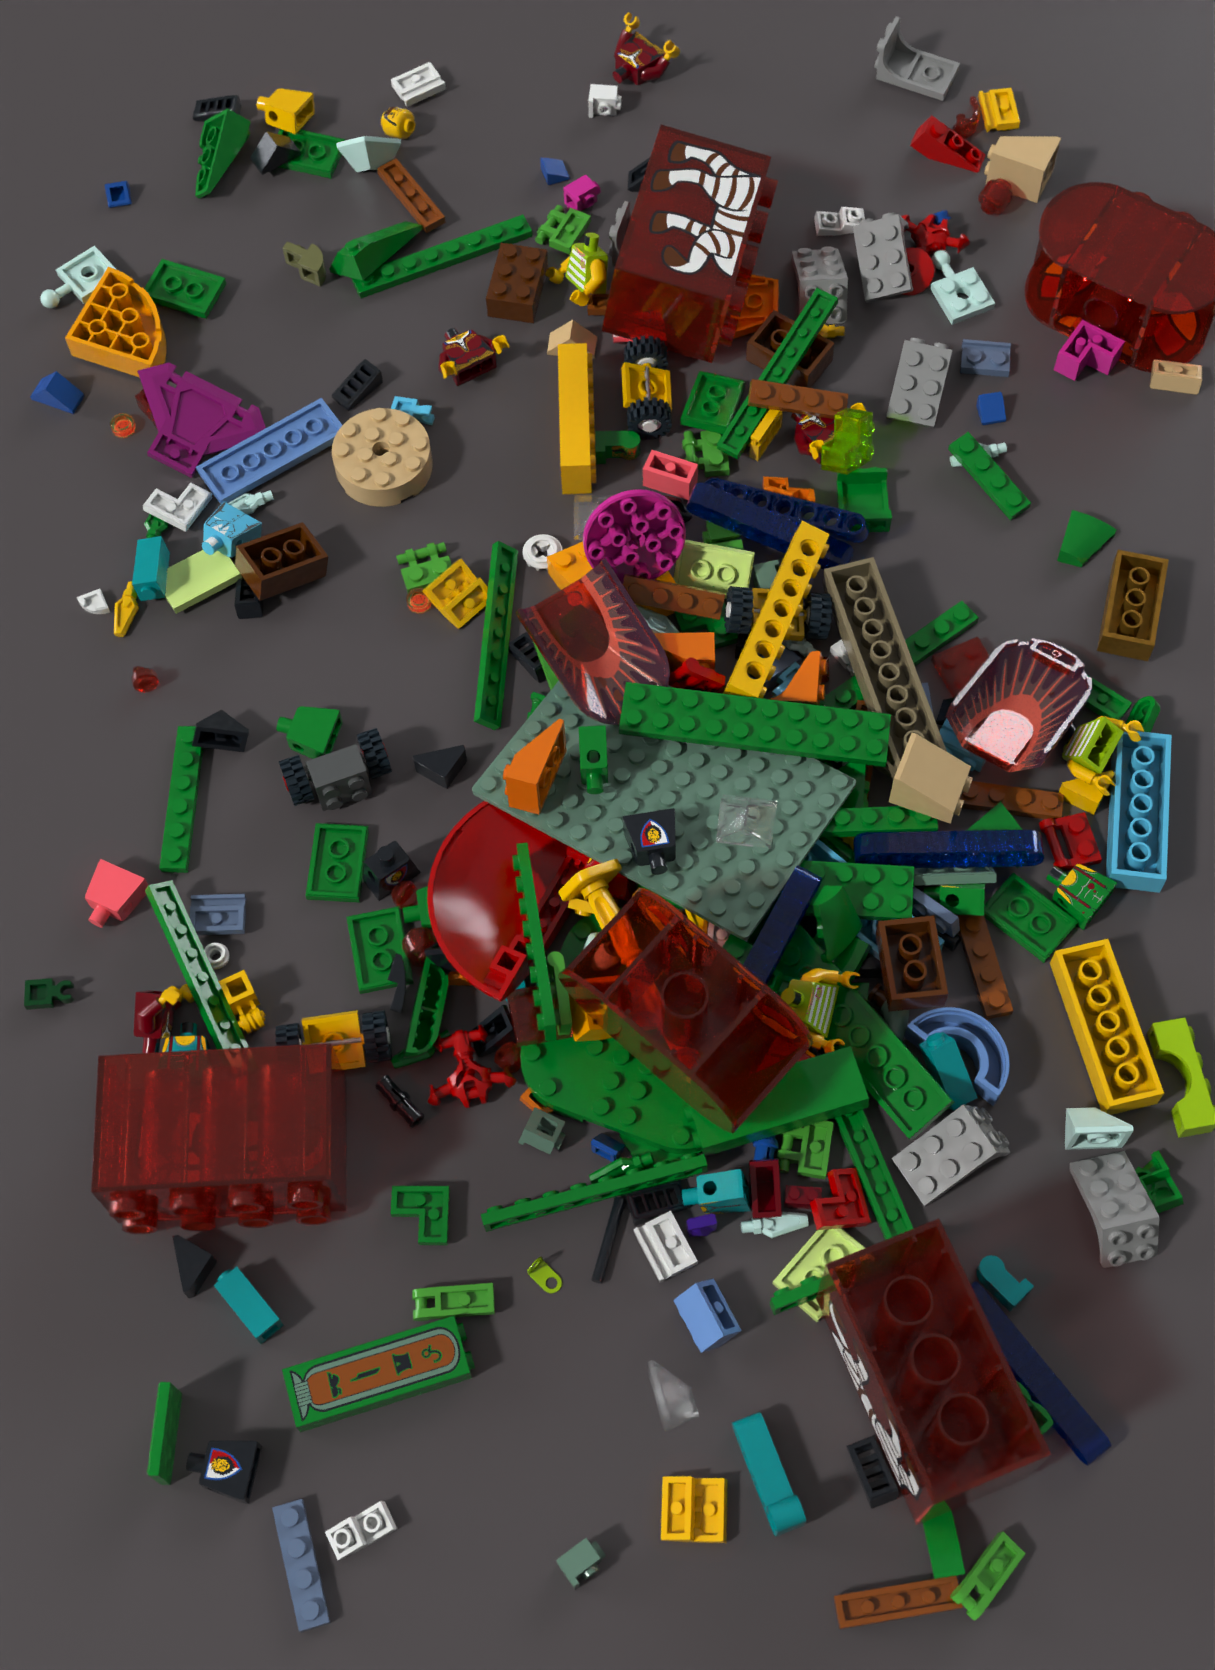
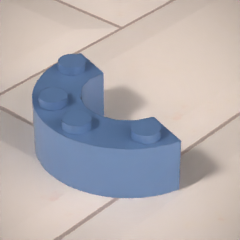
(973, 1036)

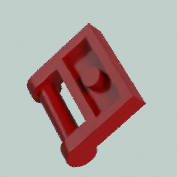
(700, 677)
(1078, 840)

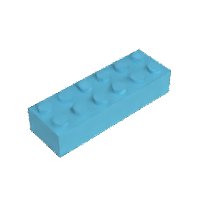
(1139, 812)

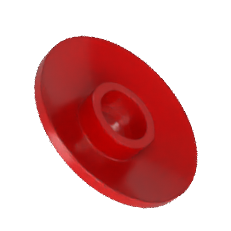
(923, 270)

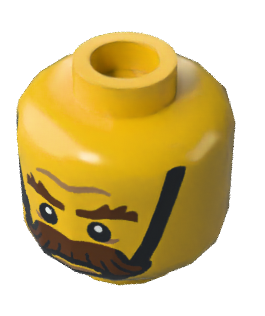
(398, 122)

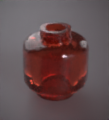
(995, 196)
(415, 943)

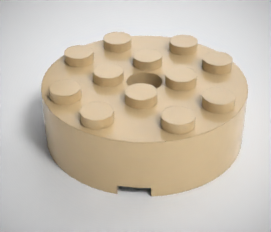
(382, 457)

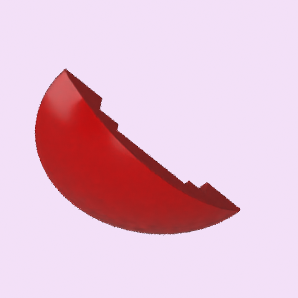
(477, 901)

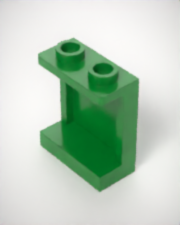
(866, 494)

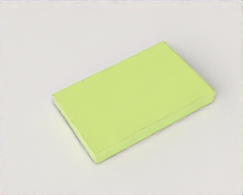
(713, 567)
(198, 579)
(810, 1261)

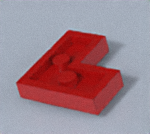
(847, 1205)

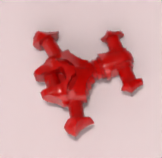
(933, 237)
(469, 1079)

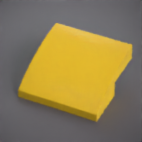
(457, 593)
(694, 1509)

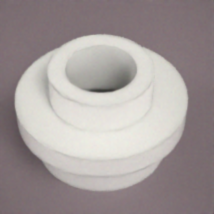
(217, 948)

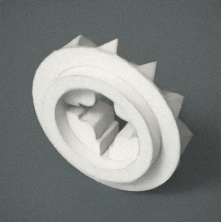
(540, 543)

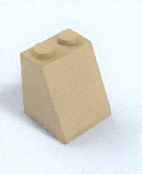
(1023, 163)
(930, 780)

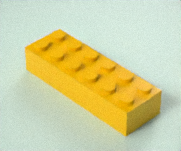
(576, 419)
(1106, 1027)

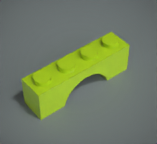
(1174, 1044)

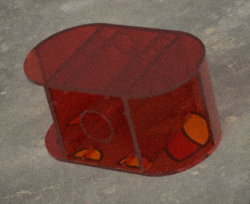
(1125, 270)
(687, 1009)

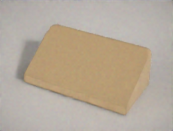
(1176, 377)

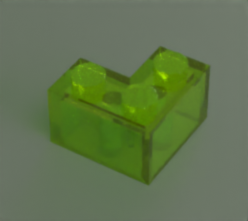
(851, 442)

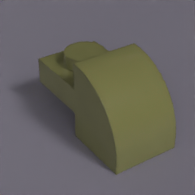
(309, 262)

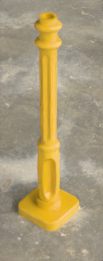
(593, 885)

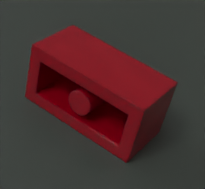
(800, 1196)

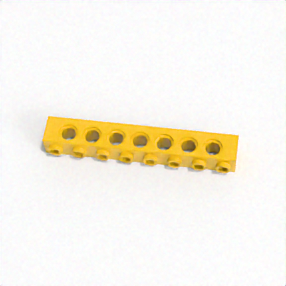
(805, 540)

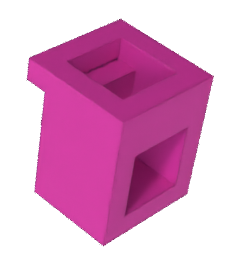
(581, 193)

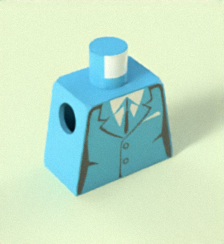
(227, 529)

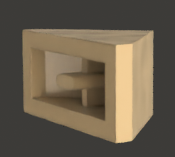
(571, 334)

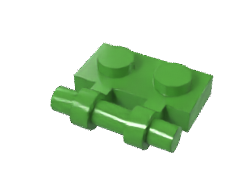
(570, 228)
(713, 461)
(424, 573)
(814, 1151)

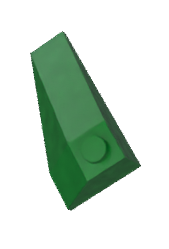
(221, 141)
(367, 253)

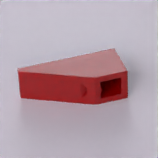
(944, 145)

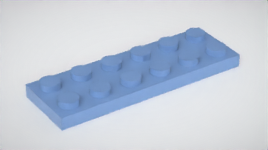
(270, 451)

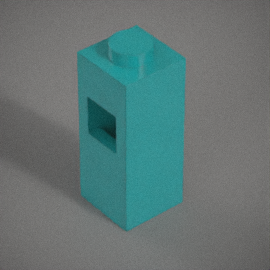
(151, 568)
(948, 1068)
(248, 1304)

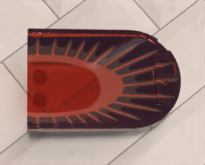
(596, 642)
(1020, 703)

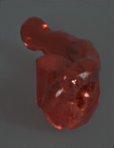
(968, 126)

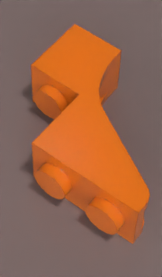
(806, 683)

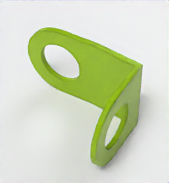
(541, 1273)

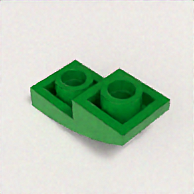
(943, 1546)

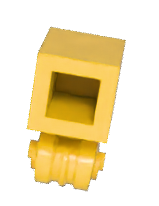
(243, 1001)

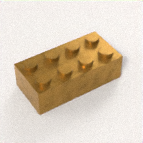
(1133, 605)

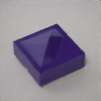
(701, 1225)

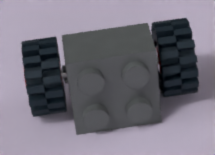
(338, 775)

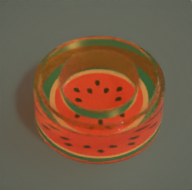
(122, 425)
(418, 601)

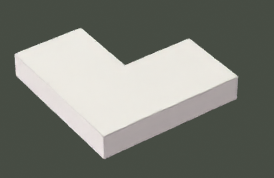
(179, 511)

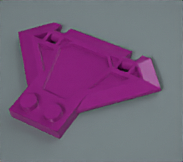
(193, 418)

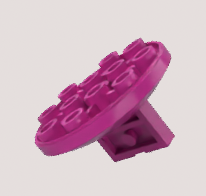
(635, 533)

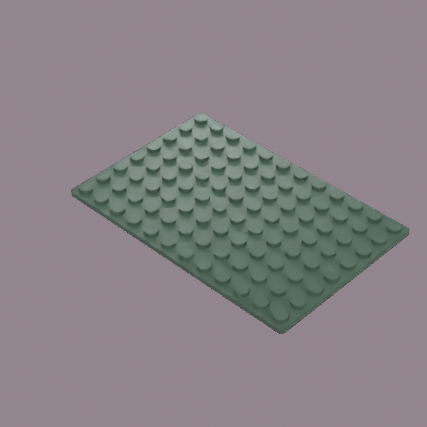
(711, 879)

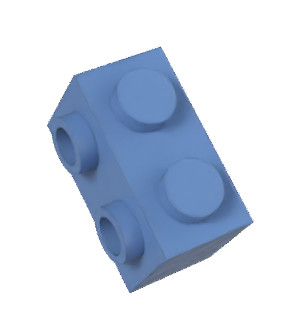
(707, 1315)

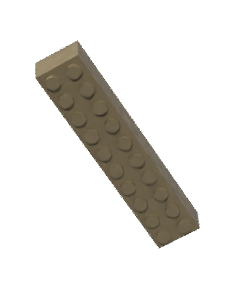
(879, 655)

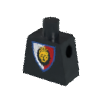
(651, 838)
(387, 869)
(227, 1468)

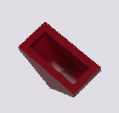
(765, 1188)

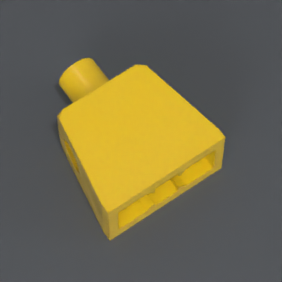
(287, 109)

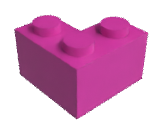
(1088, 347)

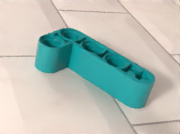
(768, 1475)

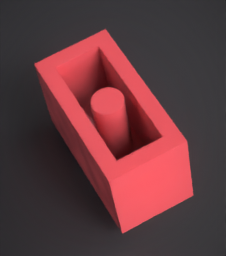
(670, 474)

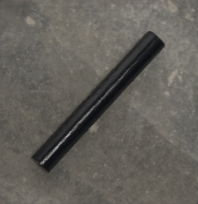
(608, 1240)

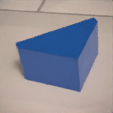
(58, 393)

